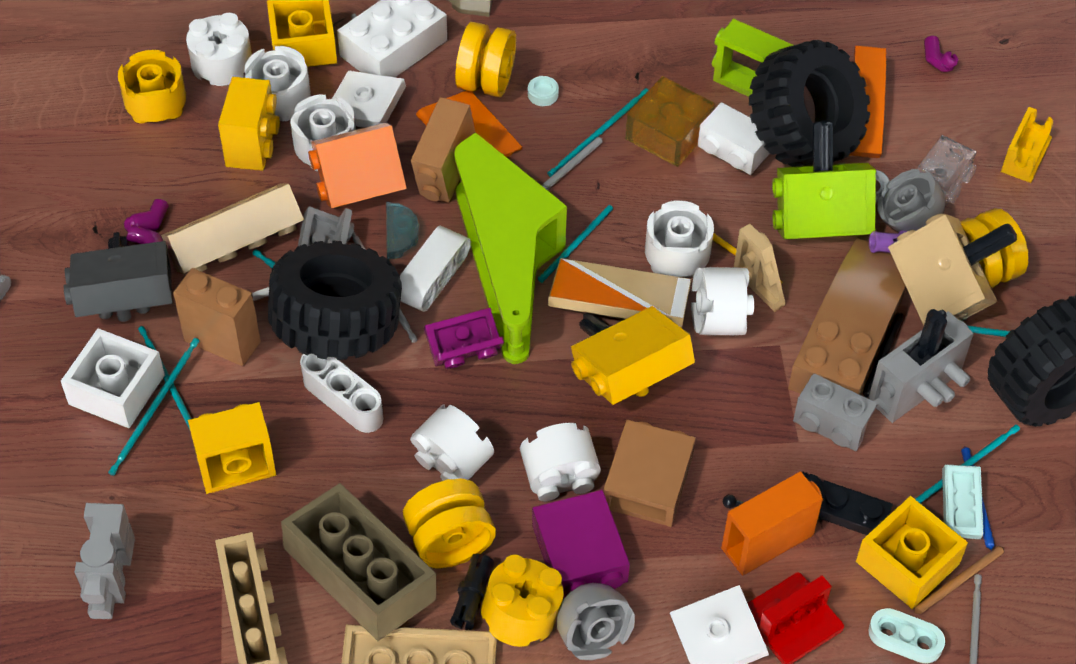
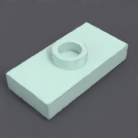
(963, 500)

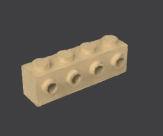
(232, 228)
(248, 601)

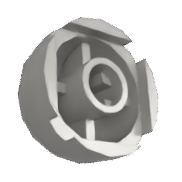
(911, 200)
(594, 620)

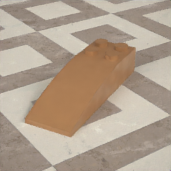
(851, 321)

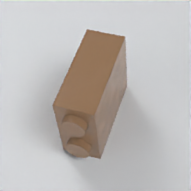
(435, 153)
(217, 316)
(649, 472)

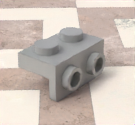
(325, 227)
(833, 412)

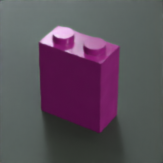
(581, 541)

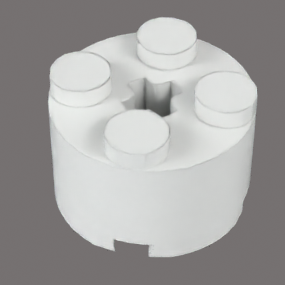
(218, 48)
(287, 77)
(319, 119)
(678, 239)
(721, 301)
(450, 444)
(560, 461)

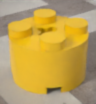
(152, 87)
(522, 600)

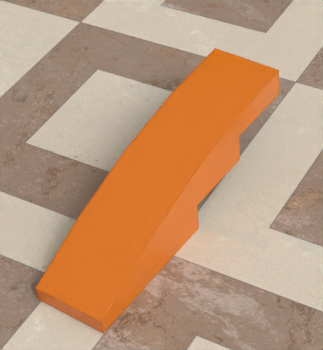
(873, 69)

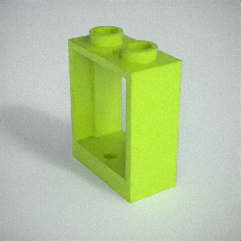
(746, 41)

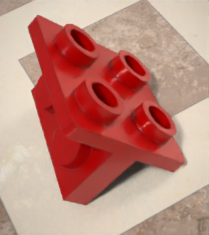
(795, 617)

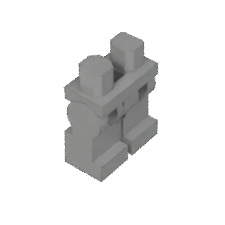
(103, 558)

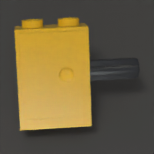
(630, 353)

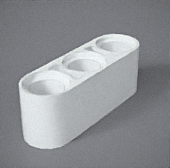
(433, 267)
(348, 403)

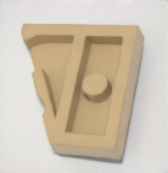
(757, 255)

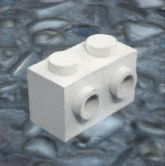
(732, 138)

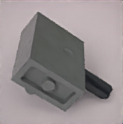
(119, 279)

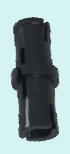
(472, 591)

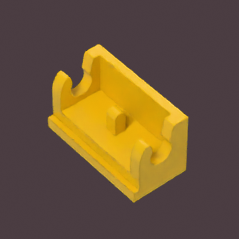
(1027, 147)

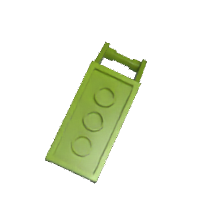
(512, 234)

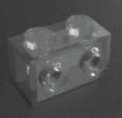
(950, 165)

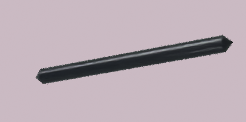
(884, 350)

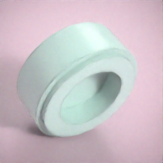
(543, 91)

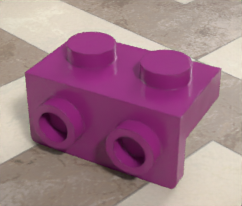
(463, 338)

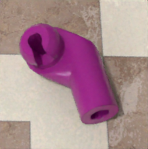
(933, 56)
(150, 219)
(142, 235)

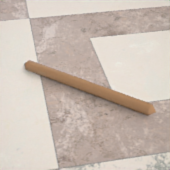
(958, 580)

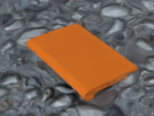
(484, 122)

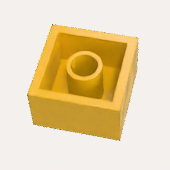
(304, 27)
(248, 123)
(232, 447)
(911, 552)

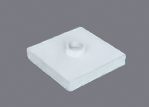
(370, 96)
(719, 630)

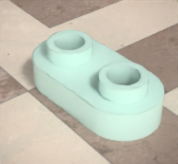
(906, 635)

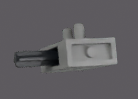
(923, 367)

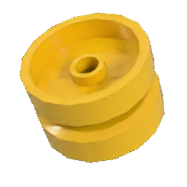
(485, 59)
(1006, 263)
(449, 523)

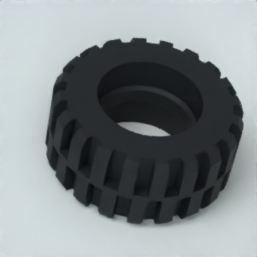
(781, 108)
(334, 300)
(1038, 365)

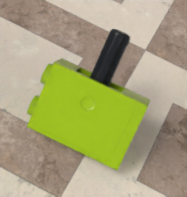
(824, 196)

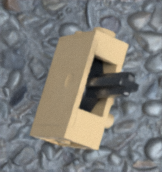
(944, 267)

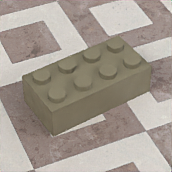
(359, 561)

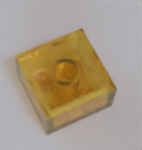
(668, 121)

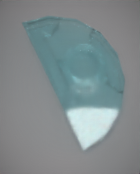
(401, 229)

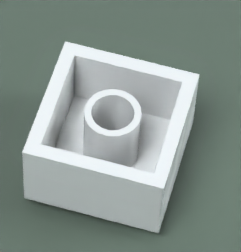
(113, 378)

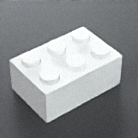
(392, 36)

